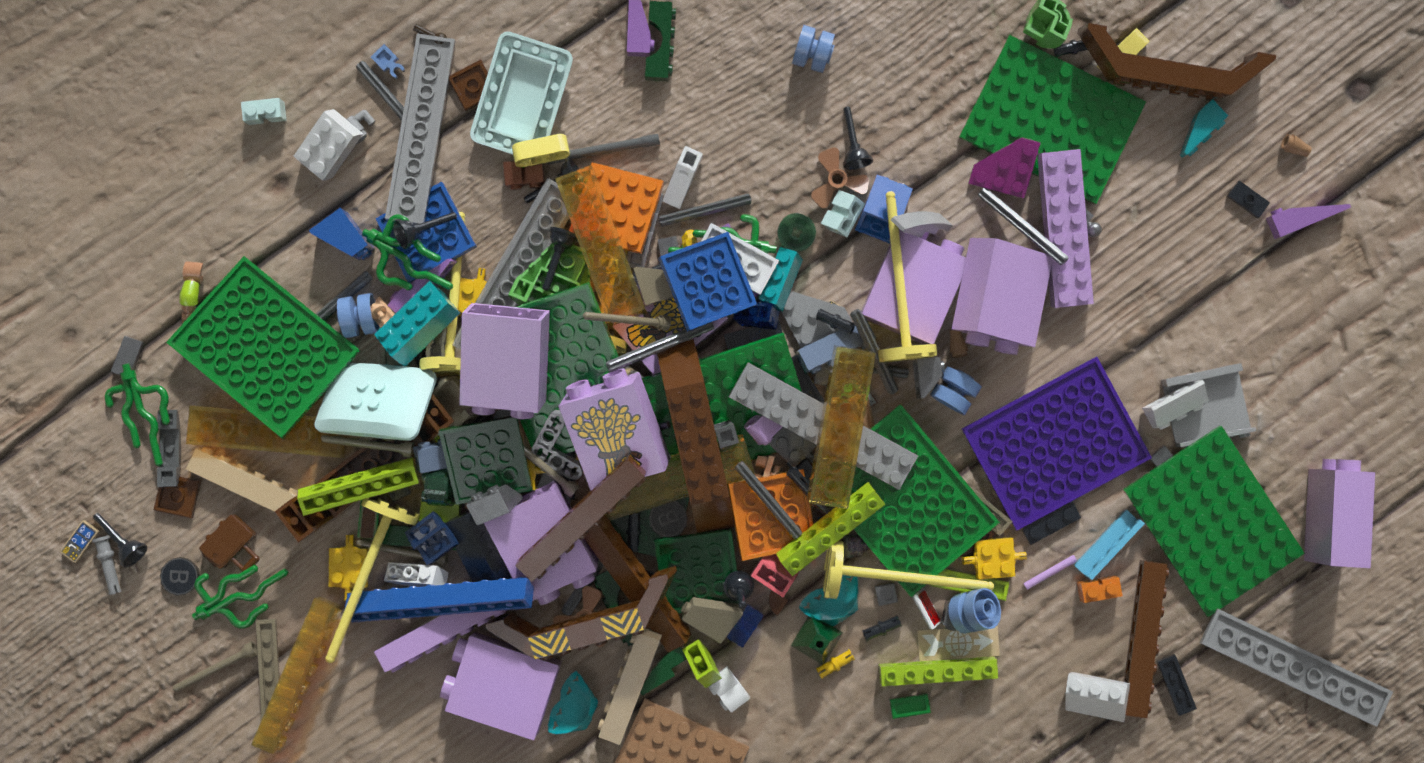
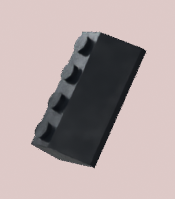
(477, 549)

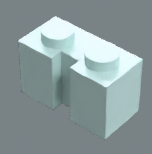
(256, 111)
(843, 214)

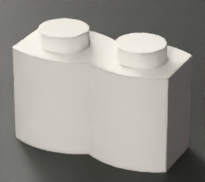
(729, 690)

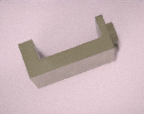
(449, 396)

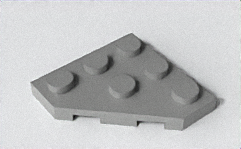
(801, 317)

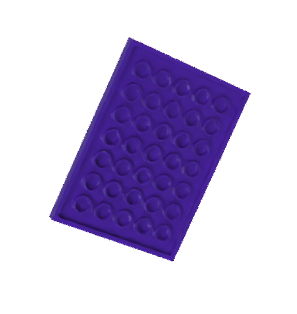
(1056, 443)

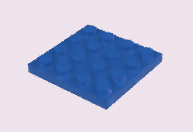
(447, 240)
(707, 281)

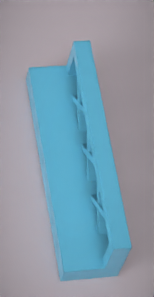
(1108, 544)

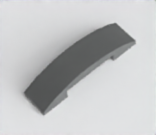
(170, 450)

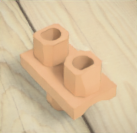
(381, 312)
(766, 462)

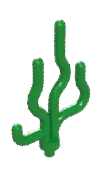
(385, 243)
(761, 245)
(133, 394)
(217, 605)

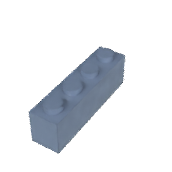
(820, 352)
(429, 456)

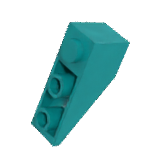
(1203, 123)

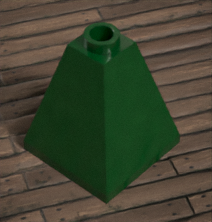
(814, 631)

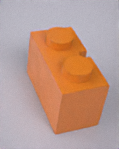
(1093, 591)

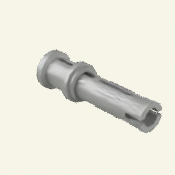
(105, 556)

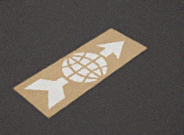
(948, 644)

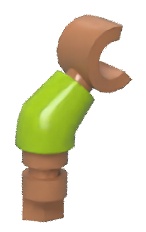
(190, 290)

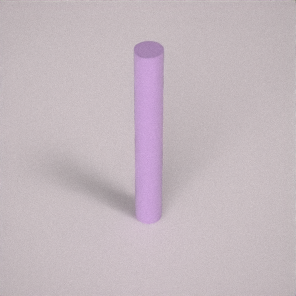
(1050, 572)

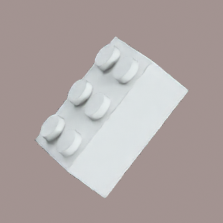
(328, 144)

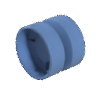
(818, 50)
(352, 316)
(958, 386)
(974, 610)

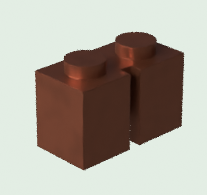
(529, 176)

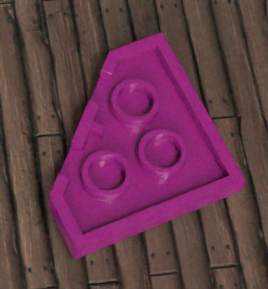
(1007, 168)

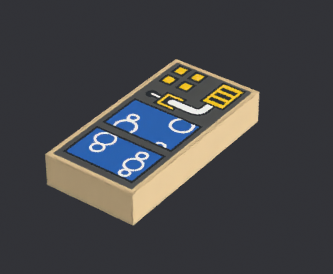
(79, 541)

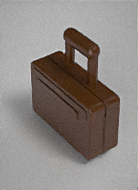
(227, 543)

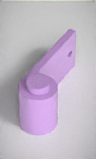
(762, 429)

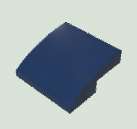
(431, 538)

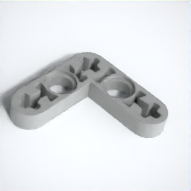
(547, 446)

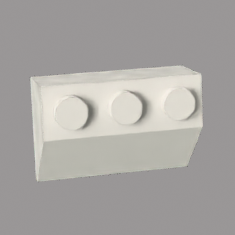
(1176, 404)
(1097, 696)

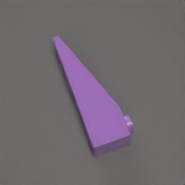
(638, 36)
(1293, 219)
(402, 296)

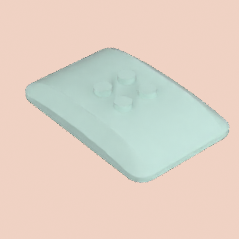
(520, 92)
(377, 401)

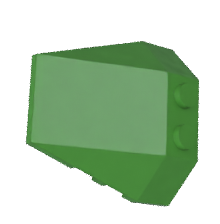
(569, 273)

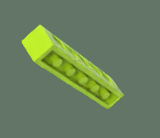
(357, 486)
(829, 529)
(938, 671)

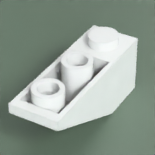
(682, 177)
(415, 574)

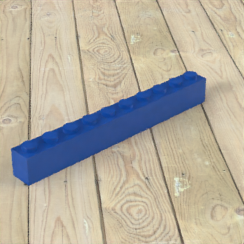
(444, 599)

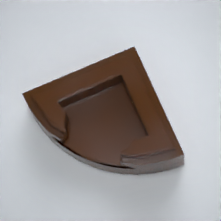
(776, 602)

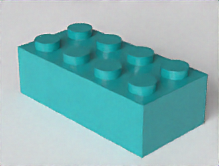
(417, 323)

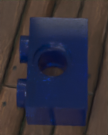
(760, 316)
(745, 625)

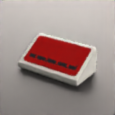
(926, 609)

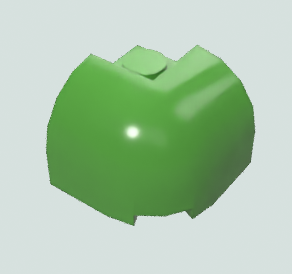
(1048, 23)

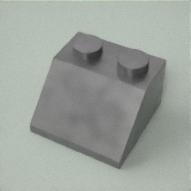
(927, 374)
(493, 503)

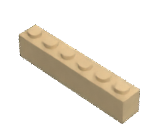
(239, 479)
(629, 686)

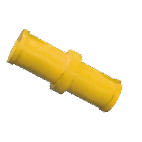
(835, 664)

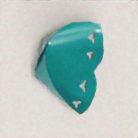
(833, 610)
(576, 707)

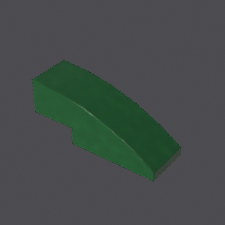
(663, 670)

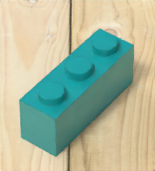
(782, 278)

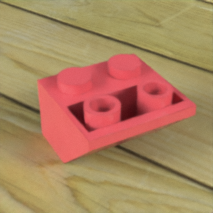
(773, 574)

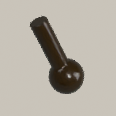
(421, 30)

